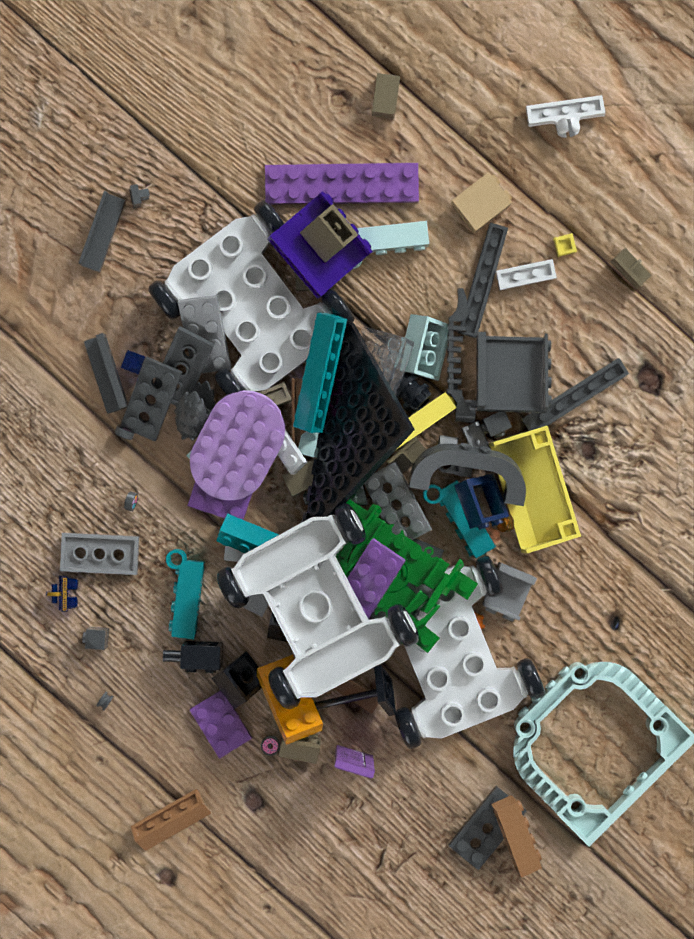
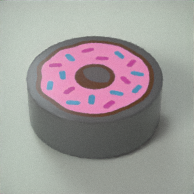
(270, 745)

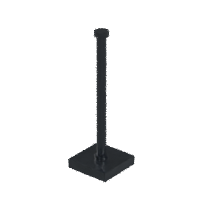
(384, 693)

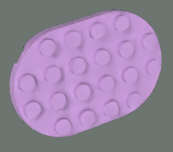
(237, 445)

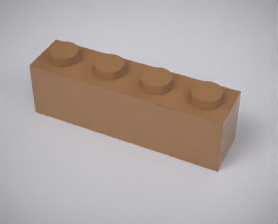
(516, 835)

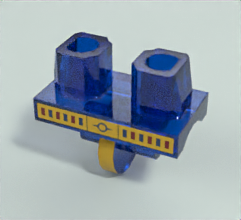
(64, 585)

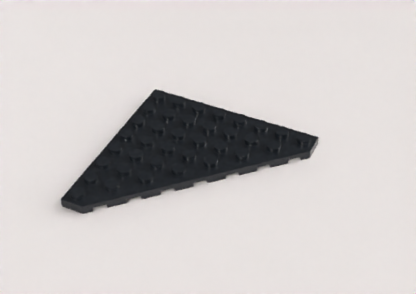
(359, 429)

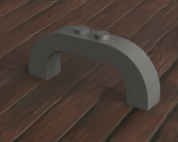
(471, 457)

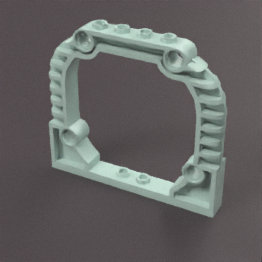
(593, 820)

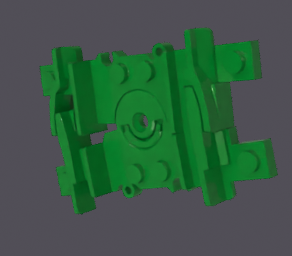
(417, 570)

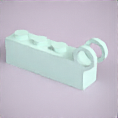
(396, 237)

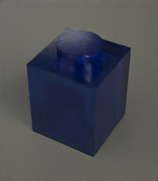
(133, 362)

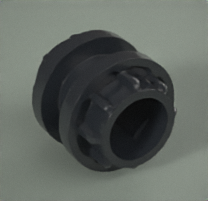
(412, 393)

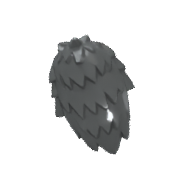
(193, 410)

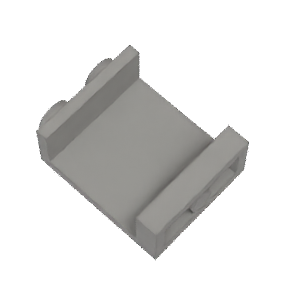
(515, 590)

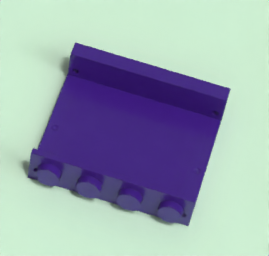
(305, 261)

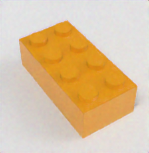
(294, 722)

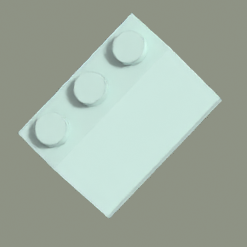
(429, 346)

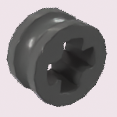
(105, 701)

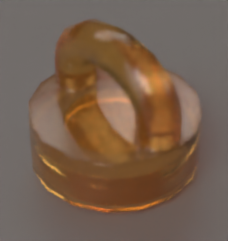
(507, 525)

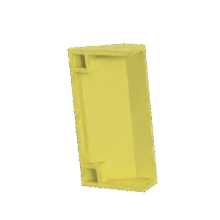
(547, 509)

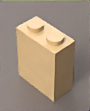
(482, 202)

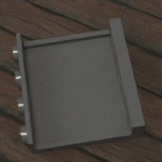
(513, 374)

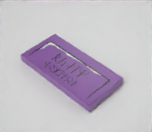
(354, 761)

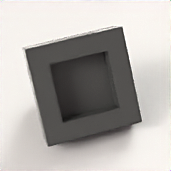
(138, 195)

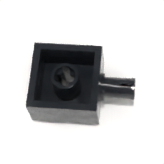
(197, 655)

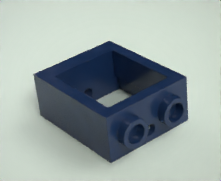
(470, 504)

